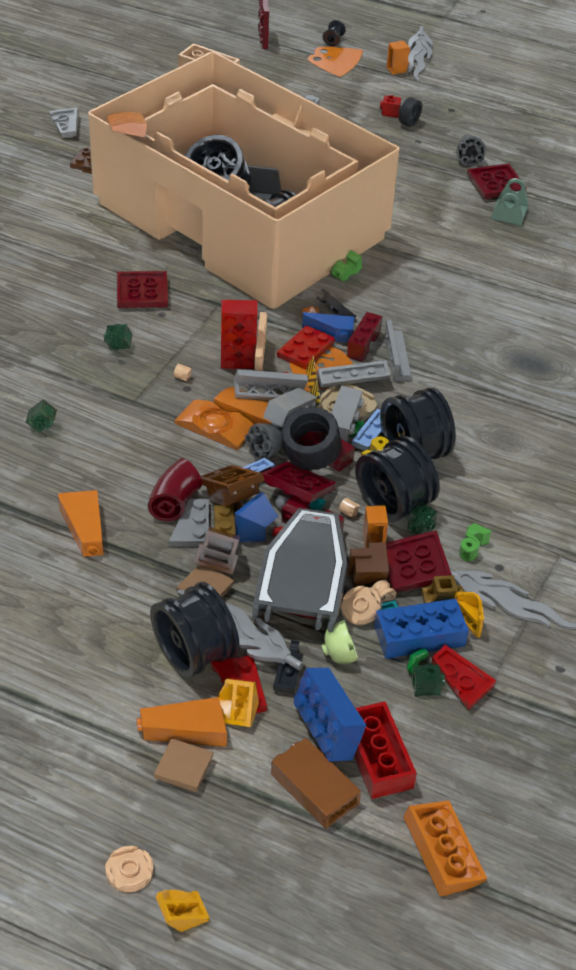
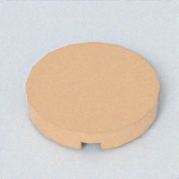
(361, 605)
(129, 869)

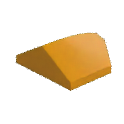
(472, 611)
(239, 702)
(182, 909)

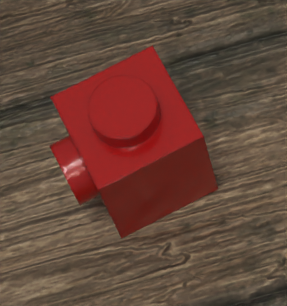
(390, 106)

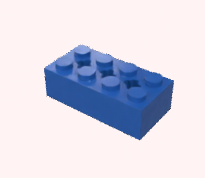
(420, 626)
(329, 714)

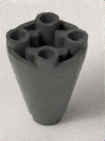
(470, 150)
(264, 440)

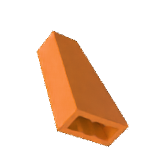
(83, 520)
(188, 722)

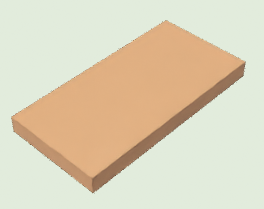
(261, 341)

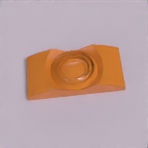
(215, 423)

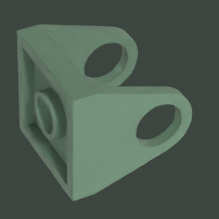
(511, 205)

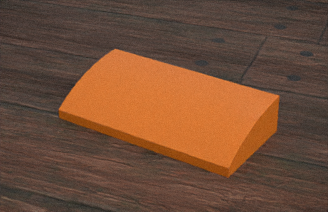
(128, 123)
(250, 408)
(444, 847)

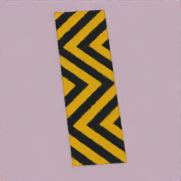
(312, 381)

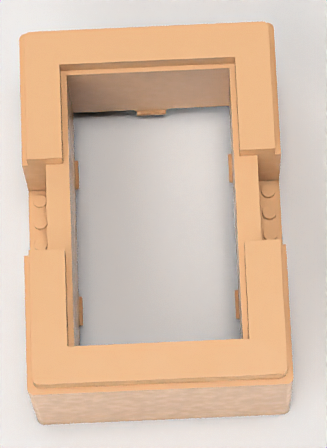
(267, 251)

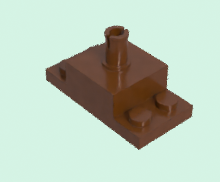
(232, 485)

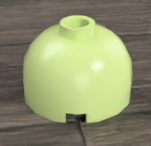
(339, 644)

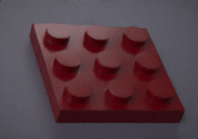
(263, 24)
(493, 179)
(142, 289)
(298, 482)
(416, 561)

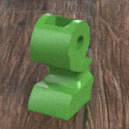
(344, 270)
(474, 537)

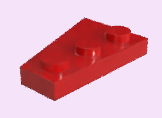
(241, 669)
(463, 676)

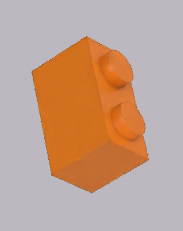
(397, 57)
(375, 525)

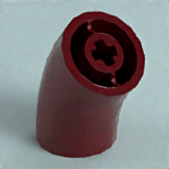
(174, 490)

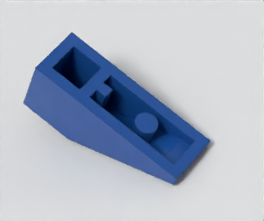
(334, 325)

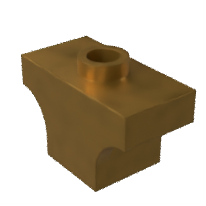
(441, 589)

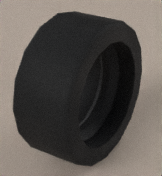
(410, 111)

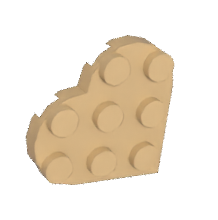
(329, 398)

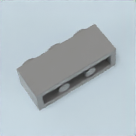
(346, 410)

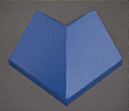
(254, 518)

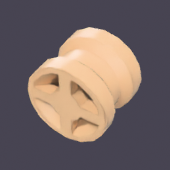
(384, 591)

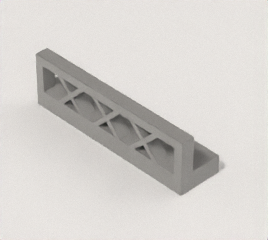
(397, 353)
(353, 373)
(268, 381)

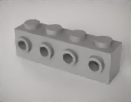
(283, 406)

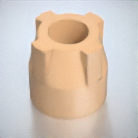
(182, 372)
(349, 507)

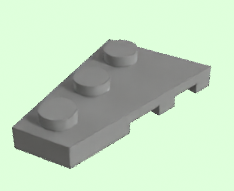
(66, 121)
(192, 525)

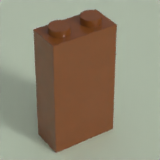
(315, 782)

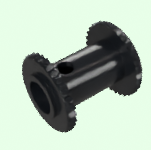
(333, 33)

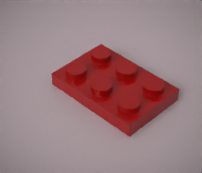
(304, 346)

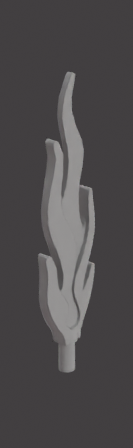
(422, 47)
(503, 595)
(260, 646)

